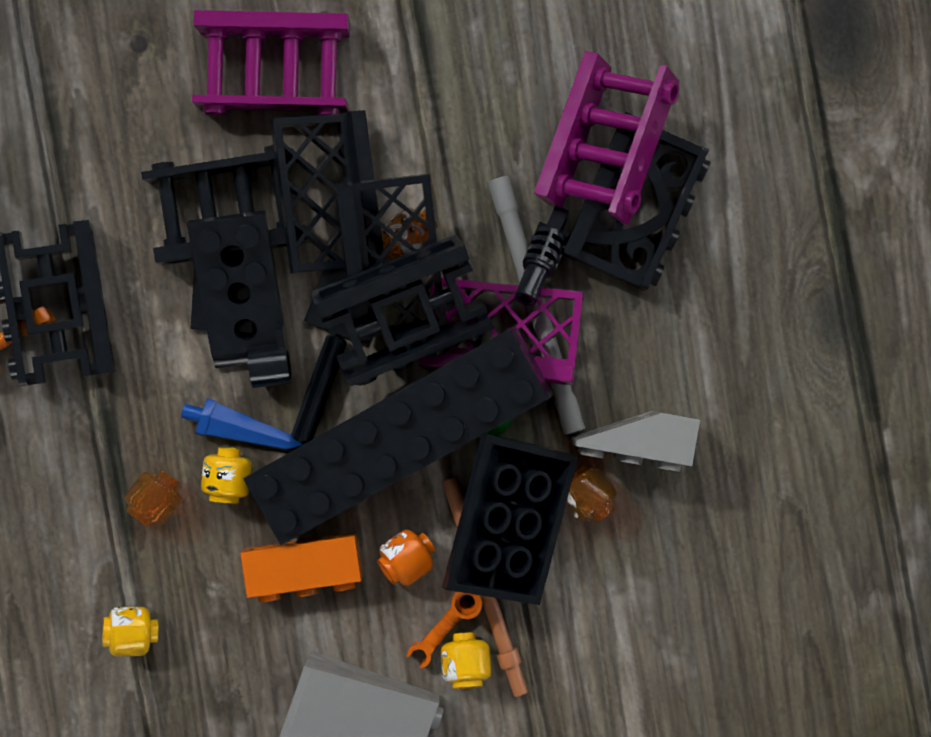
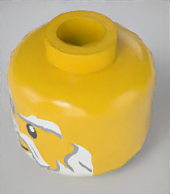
(129, 631)
(465, 661)

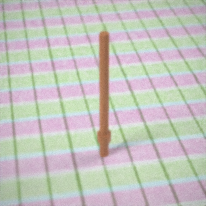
(508, 656)

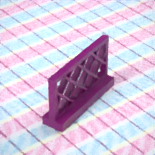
(554, 369)

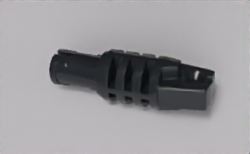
(543, 256)

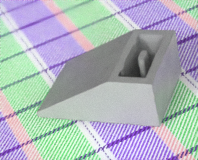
(651, 435)

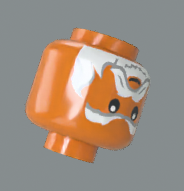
(406, 557)

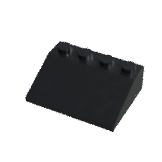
(510, 520)

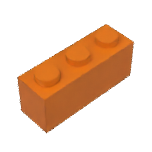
(302, 566)

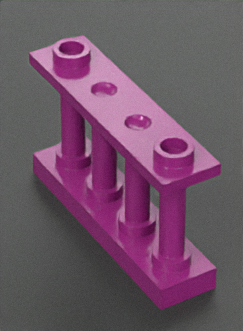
(254, 28)
(575, 124)

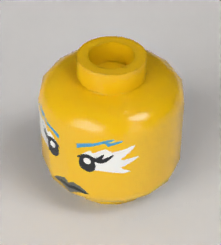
(224, 475)

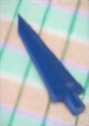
(229, 424)

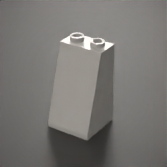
(356, 702)

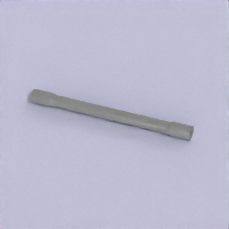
(507, 210)

